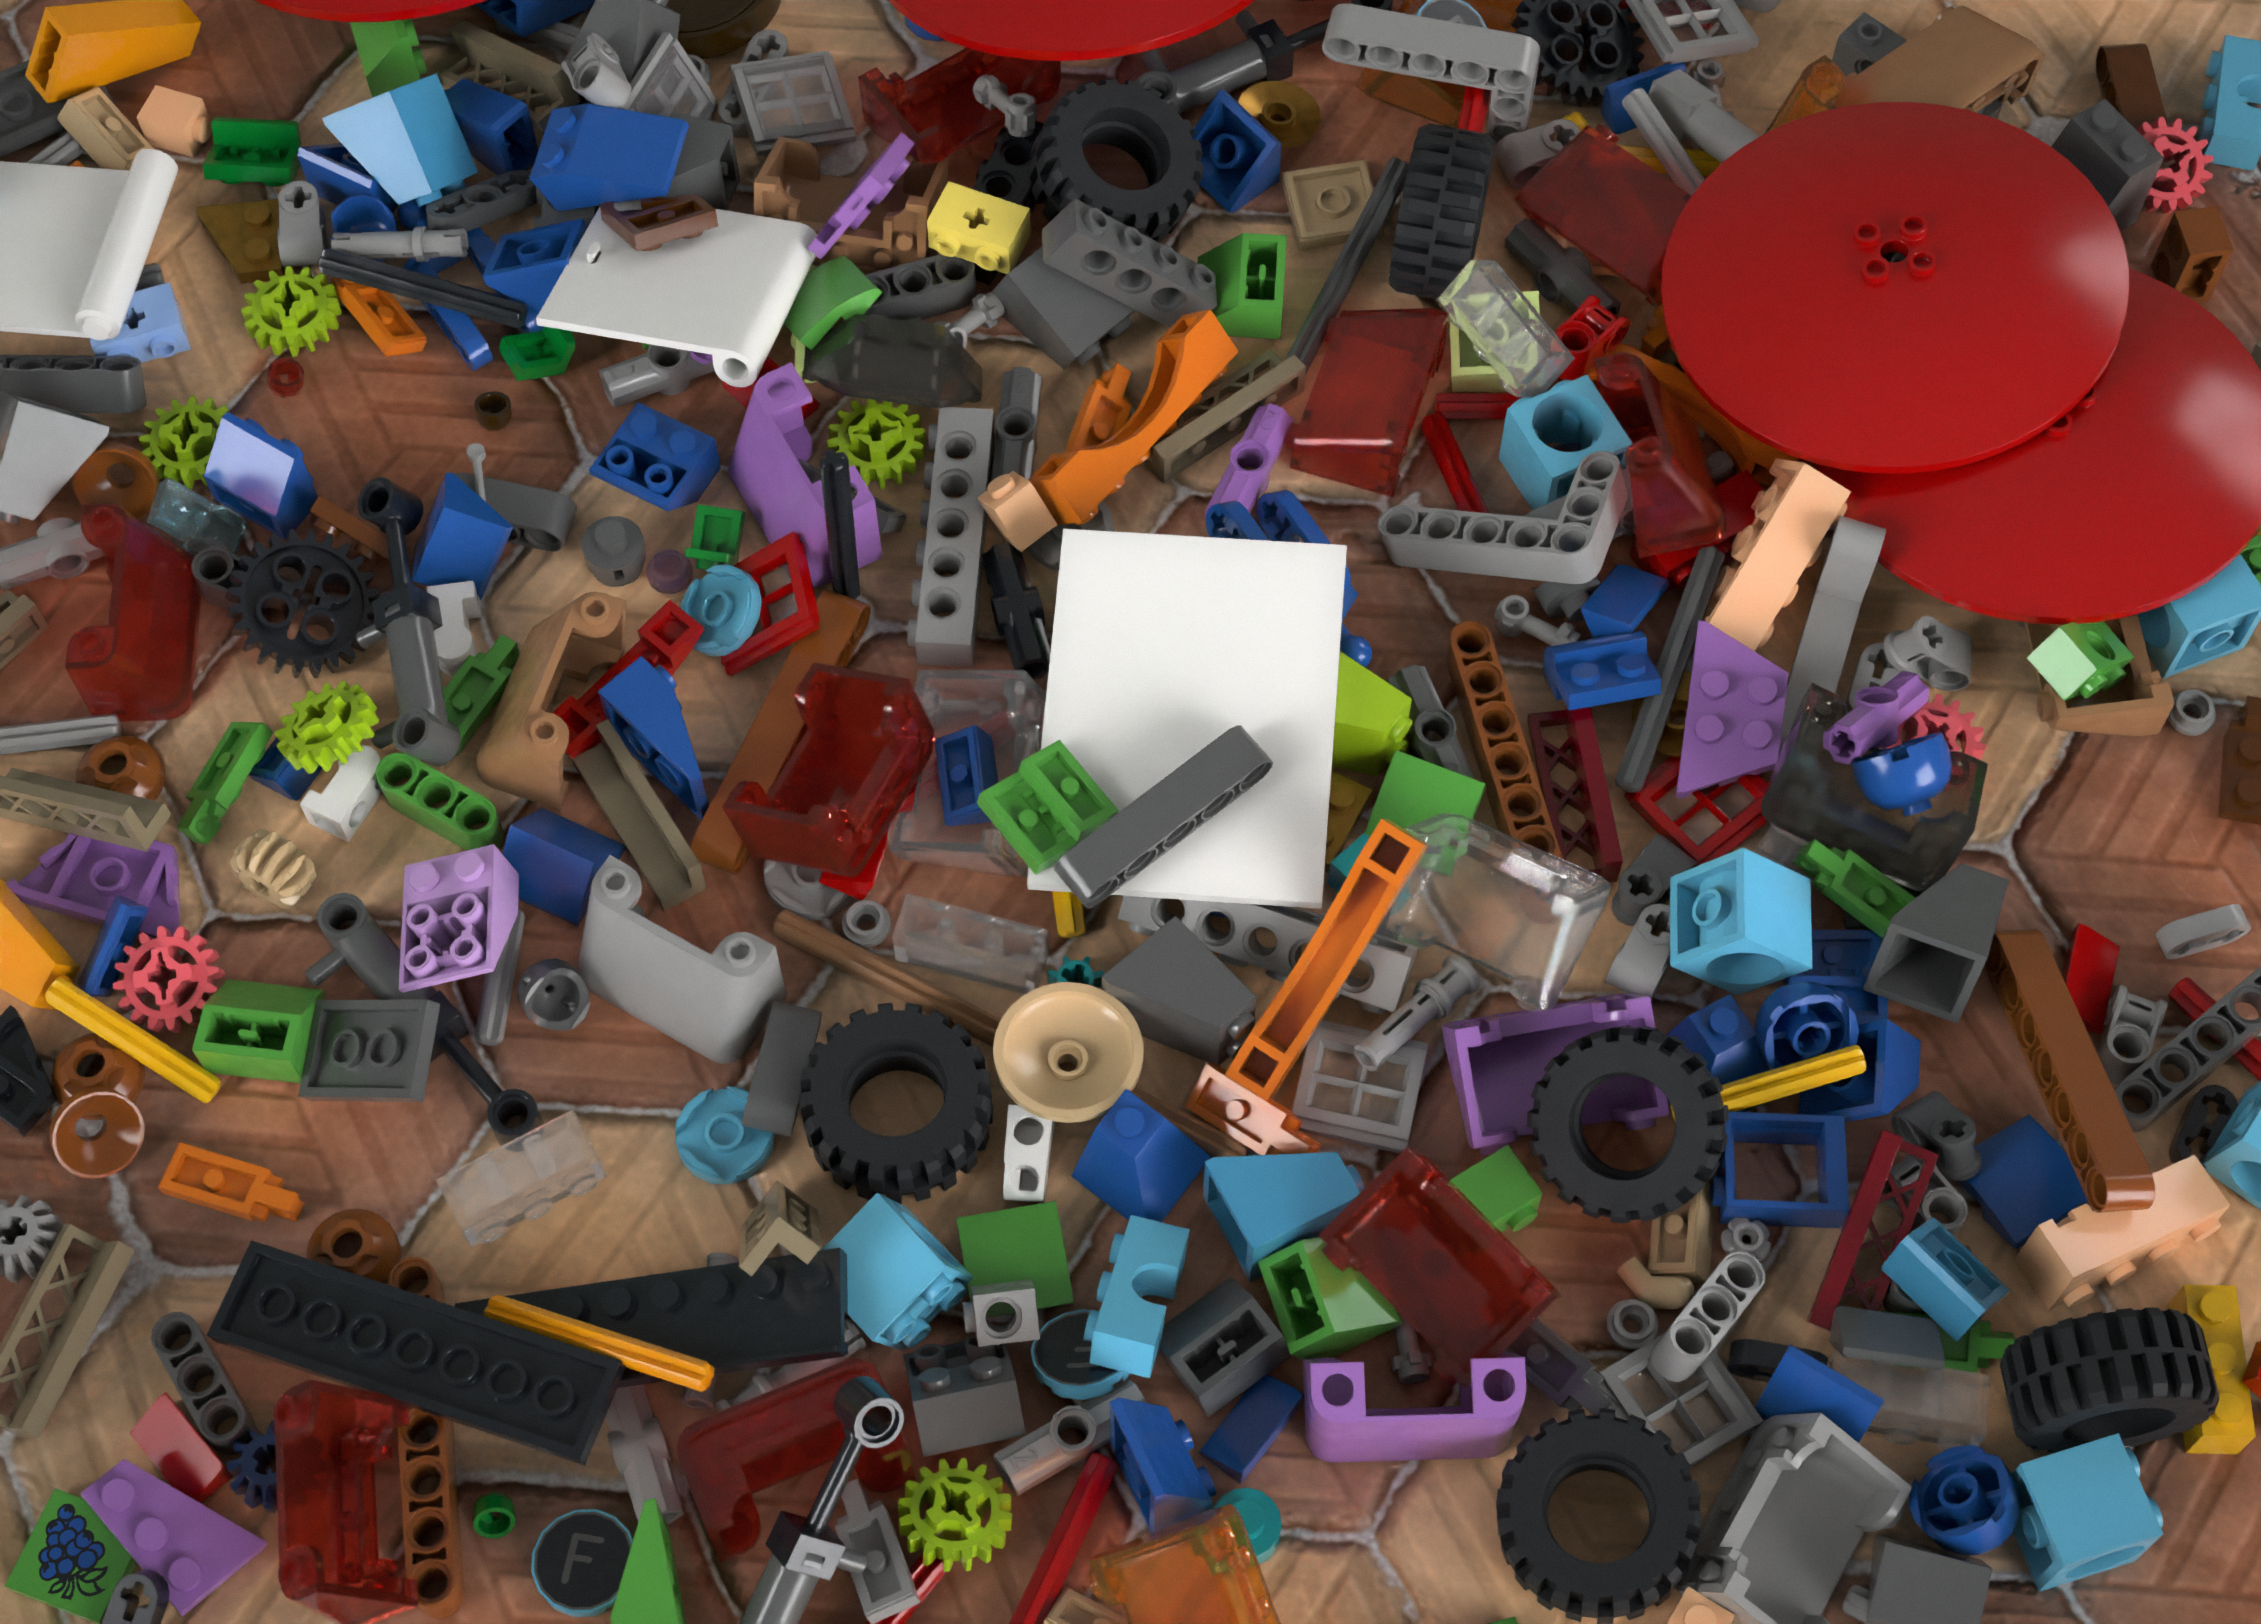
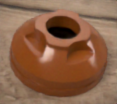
(95, 485)
(141, 776)
(118, 1073)
(107, 1150)
(379, 1244)

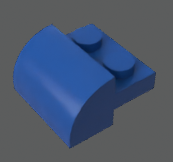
(1601, 670)

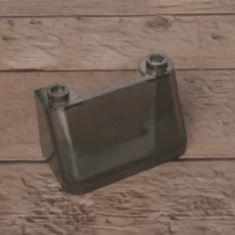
(1822, 802)

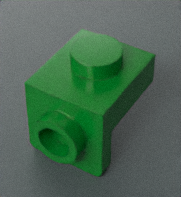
(538, 353)
(716, 537)

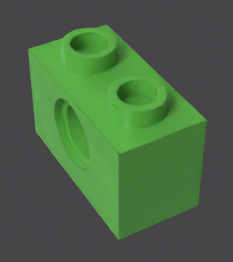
(2081, 659)

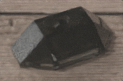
(894, 362)

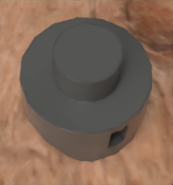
(614, 546)
(1564, 598)
(553, 995)

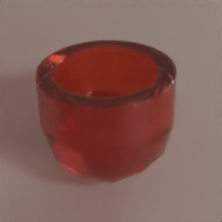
(294, 374)

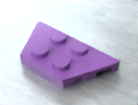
(867, 192)
(1730, 713)
(87, 874)

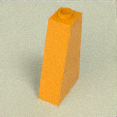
(106, 43)
(29, 953)

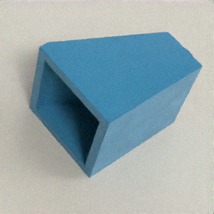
(407, 141)
(1276, 1200)

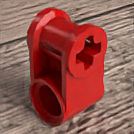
(1590, 335)

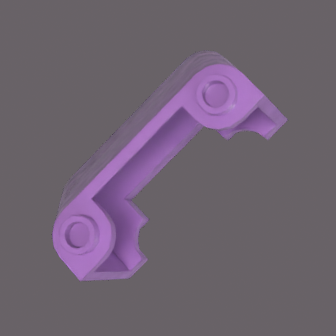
(1504, 1055)

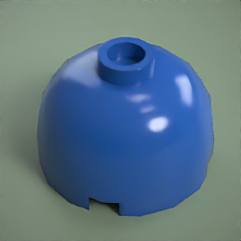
(1905, 774)
(1803, 1023)
(1966, 1501)

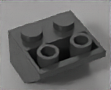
(706, 163)
(1222, 1345)
(963, 1395)

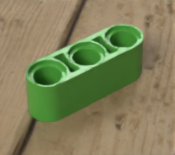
(427, 788)

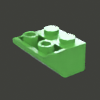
(388, 54)
(1249, 284)
(256, 1030)
(1320, 1305)

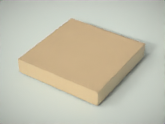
(1327, 202)

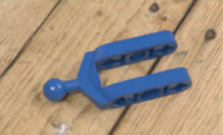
(455, 324)
(1286, 521)

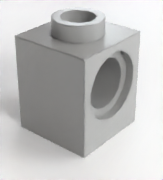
(1022, 1325)

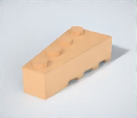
(1775, 551)
(2093, 1247)

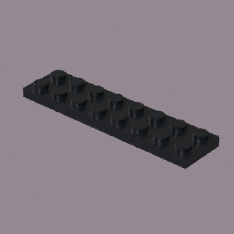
(418, 1352)

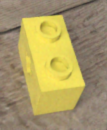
(978, 228)

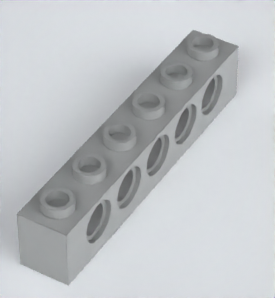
(952, 638)
(1387, 958)

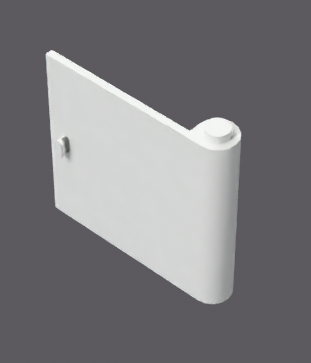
(77, 243)
(692, 294)

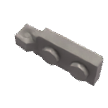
(886, 1582)

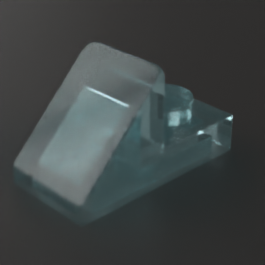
(194, 519)

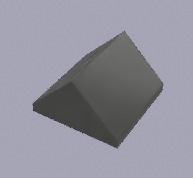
(1924, 1584)

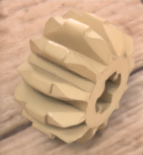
(273, 868)

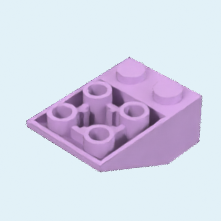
(456, 916)

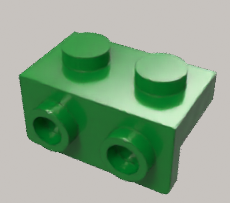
(253, 151)

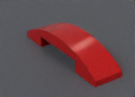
(663, 641)

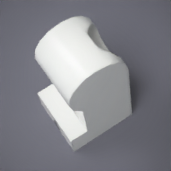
(453, 640)
(346, 797)
(1026, 1155)

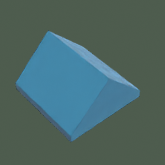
(1944, 1278)

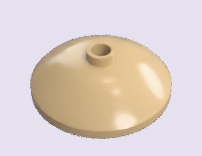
(1072, 1026)

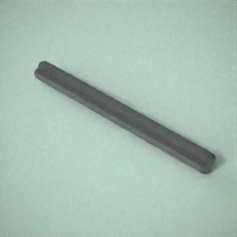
(1349, 261)
(1670, 668)

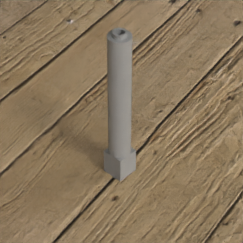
(1694, 116)

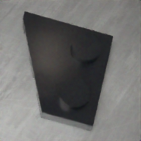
(23, 1080)

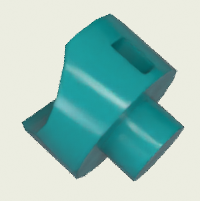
(1260, 1519)

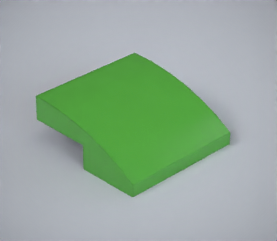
(826, 295)
(1421, 790)
(1046, 806)
(1017, 1247)

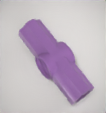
(1257, 449)
(1875, 717)

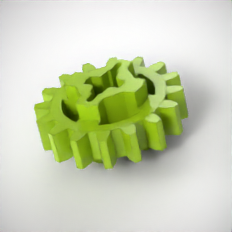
(291, 311)
(184, 436)
(879, 440)
(327, 727)
(955, 1514)

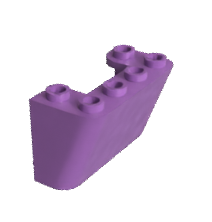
(777, 487)
(1345, 1431)

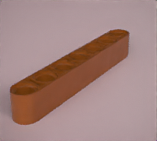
(779, 725)
(1501, 749)
(2069, 1073)
(423, 1461)

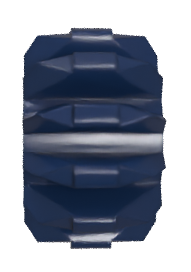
(250, 1469)

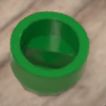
(483, 1518)

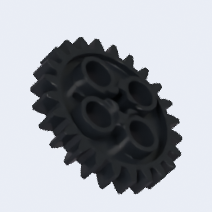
(1581, 45)
(264, 588)

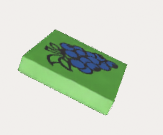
(71, 1560)

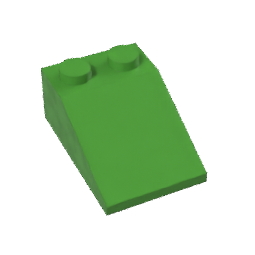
(650, 1578)

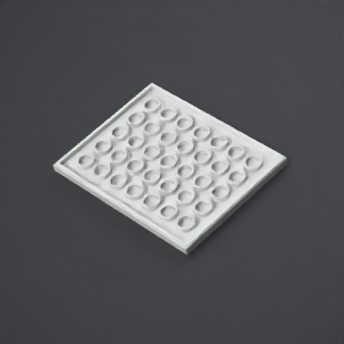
(1168, 651)

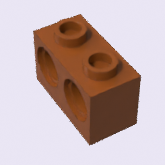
(2193, 252)

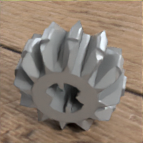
(28, 1250)

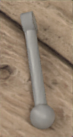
(476, 455)

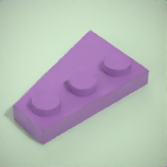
(171, 1533)

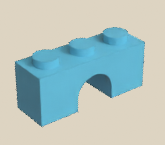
(2231, 124)
(1127, 1327)

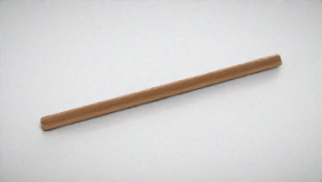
(973, 1019)

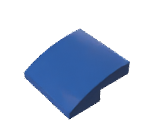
(1842, 963)
(2023, 1181)
(1812, 1387)

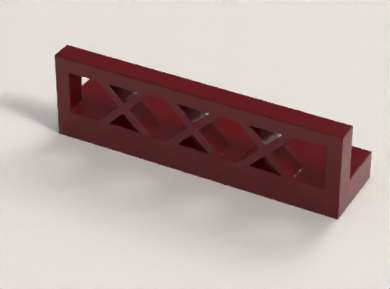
(1590, 782)
(1859, 1221)

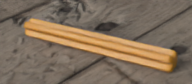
(630, 1351)

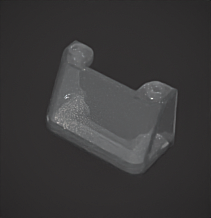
(1012, 713)
(1498, 906)

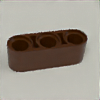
(2129, 82)

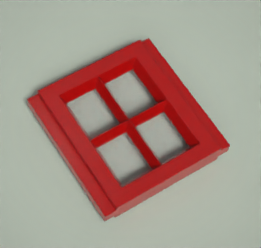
(787, 602)
(1709, 820)

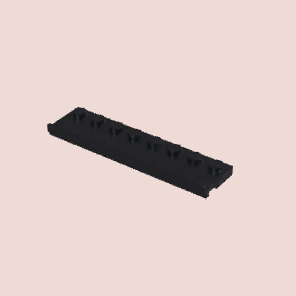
(717, 1312)

